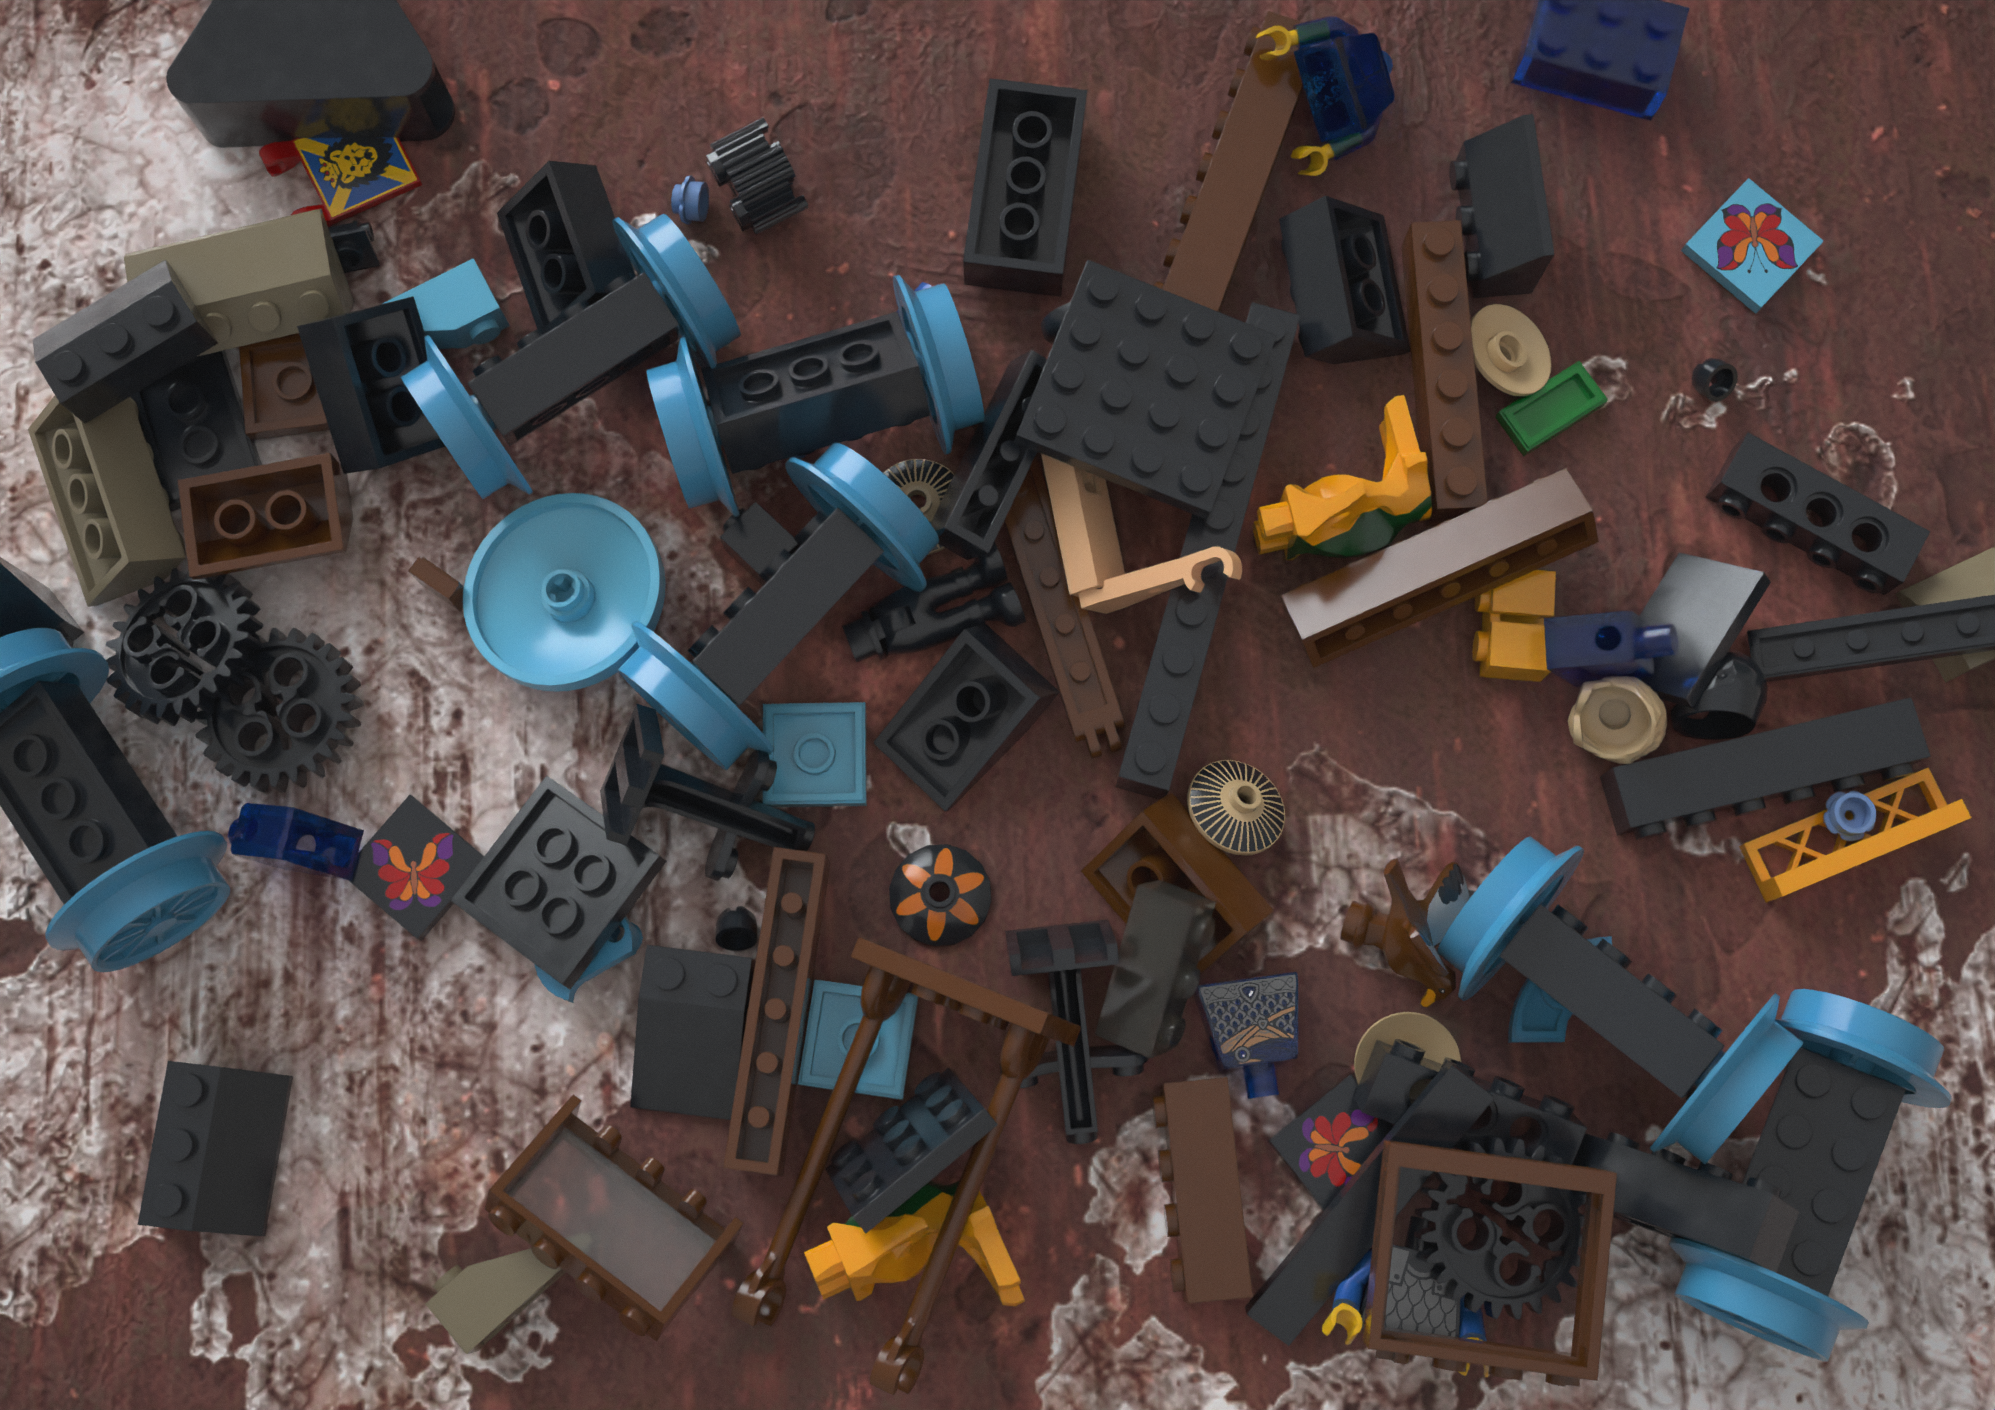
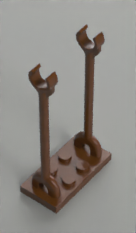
(882, 994)

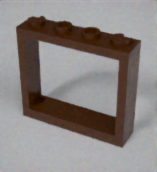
(1503, 1359)

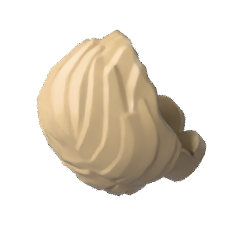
(1618, 719)

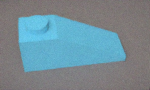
(458, 308)

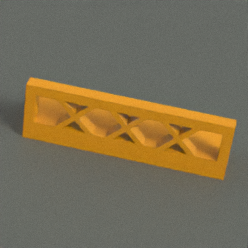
(1866, 849)

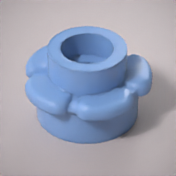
(690, 200)
(1863, 815)

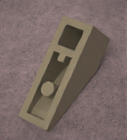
(488, 1296)

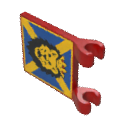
(345, 171)

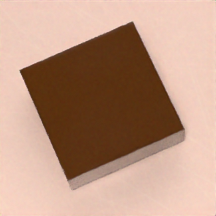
(438, 582)

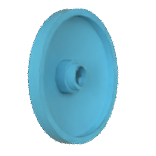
(560, 590)

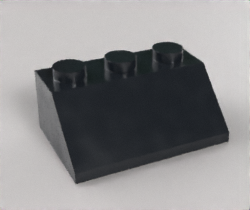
(1503, 209)
(563, 240)
(1343, 283)
(122, 343)
(358, 378)
(215, 1149)

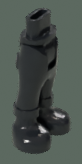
(908, 619)

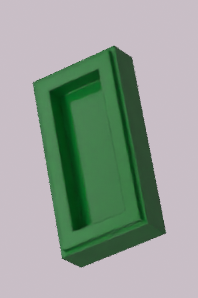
(1551, 409)

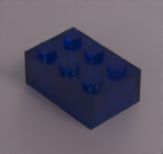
(1603, 52)

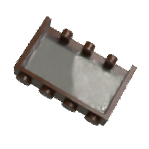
(609, 1221)

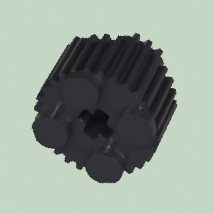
(756, 176)

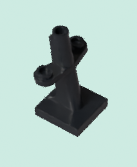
(642, 781)
(1062, 954)

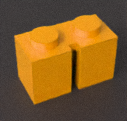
(1514, 627)

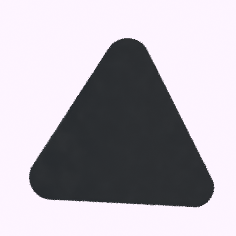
(308, 72)

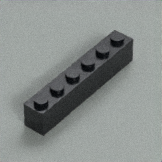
(1765, 767)

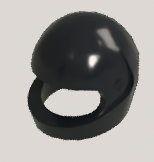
(1732, 699)

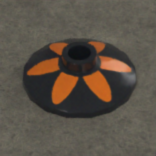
(944, 921)

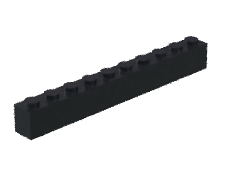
(1192, 615)

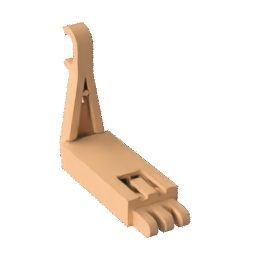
(1093, 551)

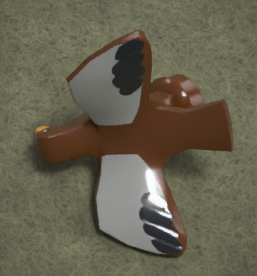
(1412, 928)

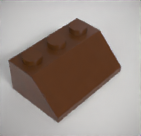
(265, 515)
(1169, 848)

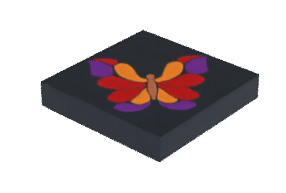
(414, 867)
(1329, 1142)

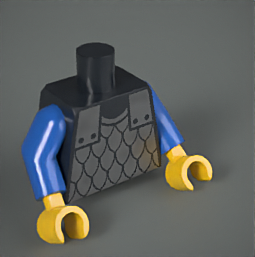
(1412, 1299)

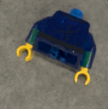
(1343, 82)

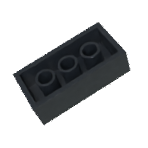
(1024, 187)

